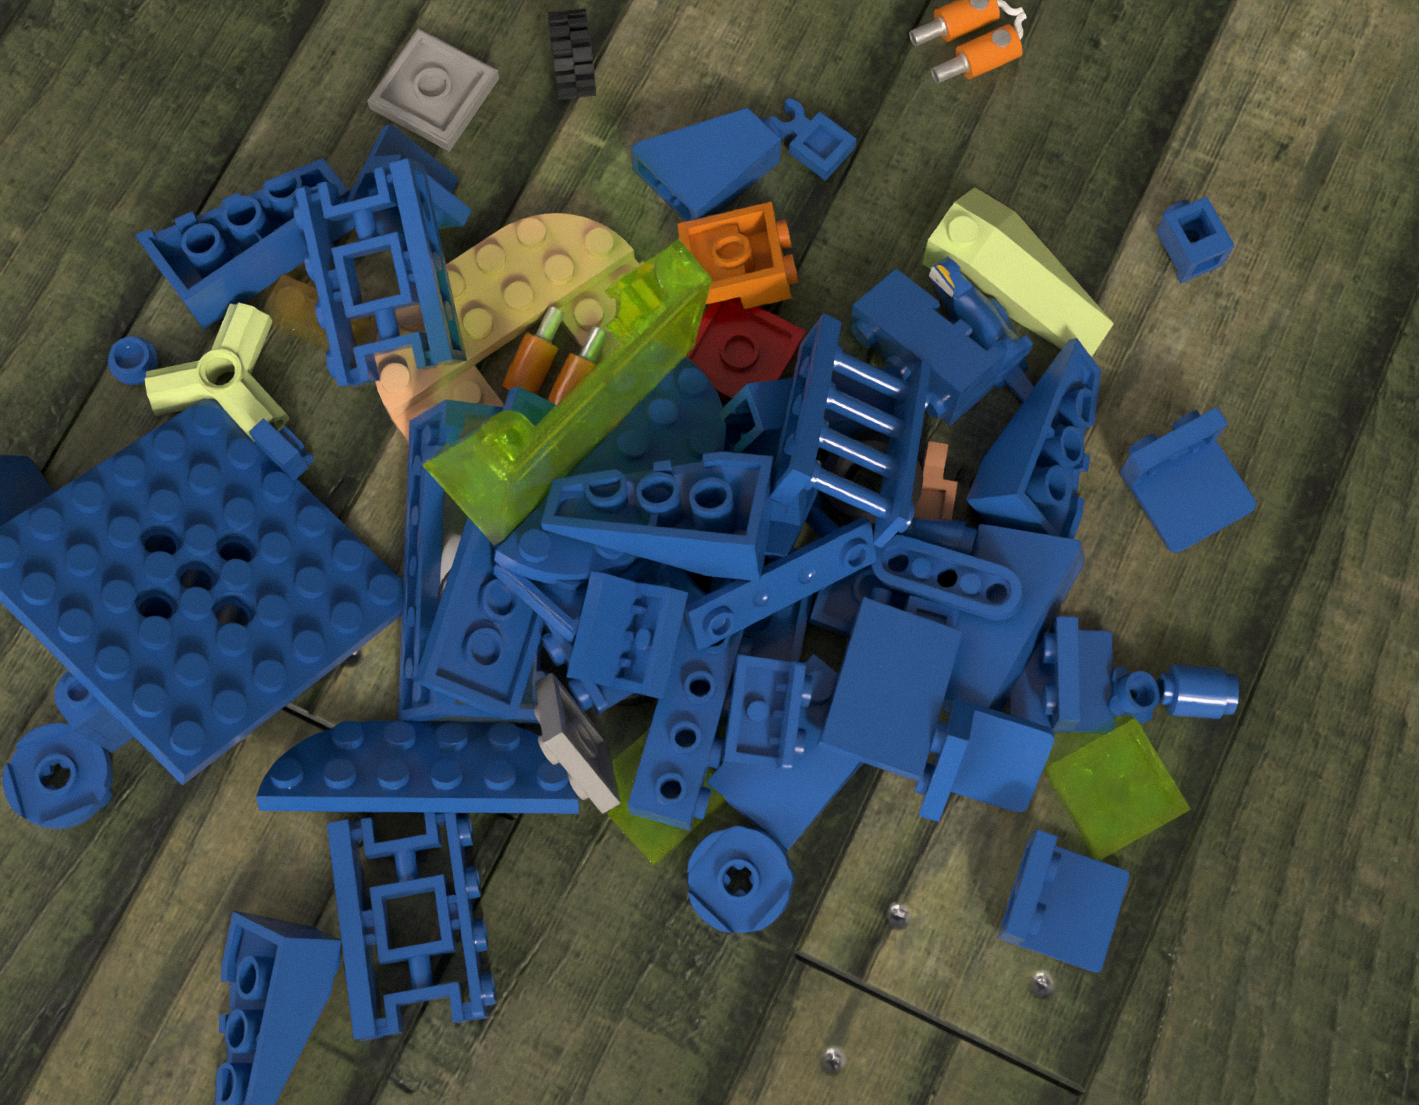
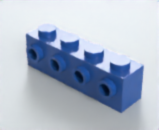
(685, 732)

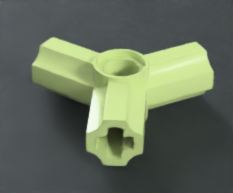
(235, 351)

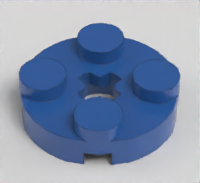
(33, 762)
(709, 879)

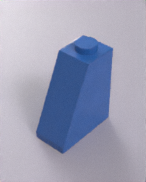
(708, 163)

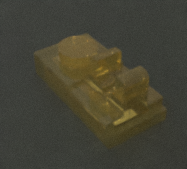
(293, 311)

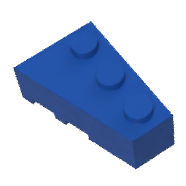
(907, 328)

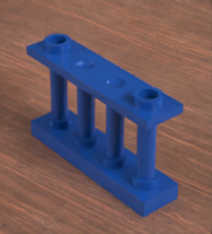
(807, 431)
(781, 582)

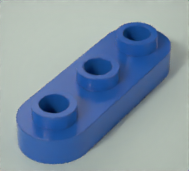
(930, 562)

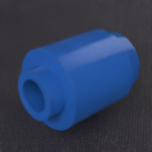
(1198, 691)

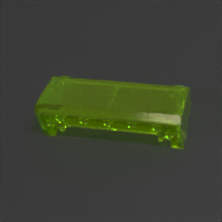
(510, 465)

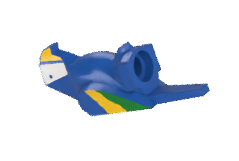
(988, 323)

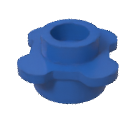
(1143, 690)

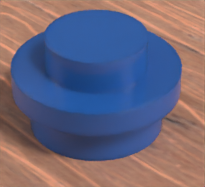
(131, 359)

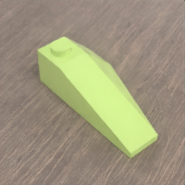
(1017, 270)

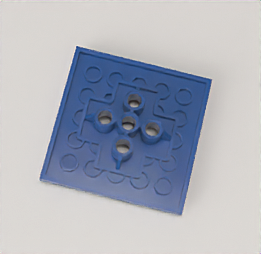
(193, 586)

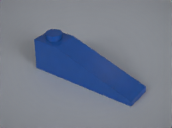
(1036, 462)
(686, 515)
(277, 992)

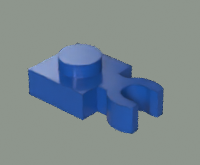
(817, 142)

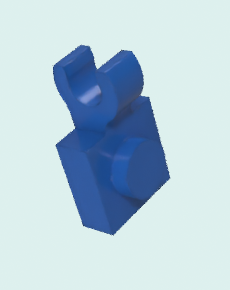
(282, 448)

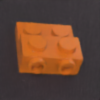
(743, 254)

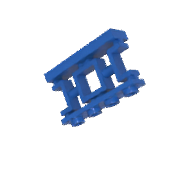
(418, 268)
(365, 927)

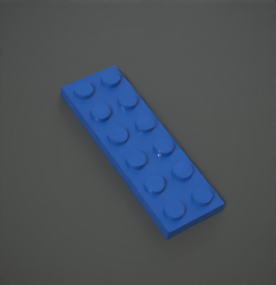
(482, 629)

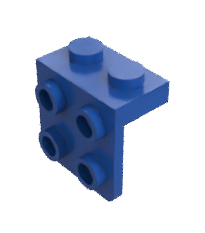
(1187, 481)
(984, 758)

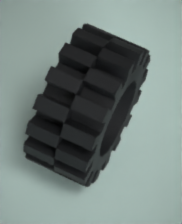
(572, 53)

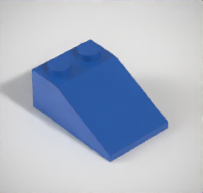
(789, 800)

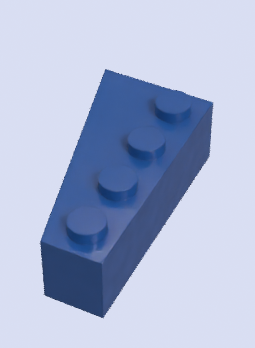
(240, 245)

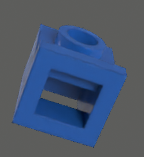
(1203, 226)

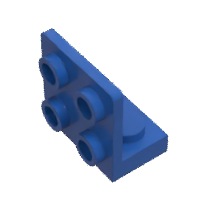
(1063, 904)

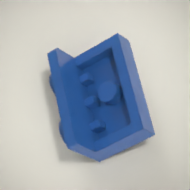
(766, 712)

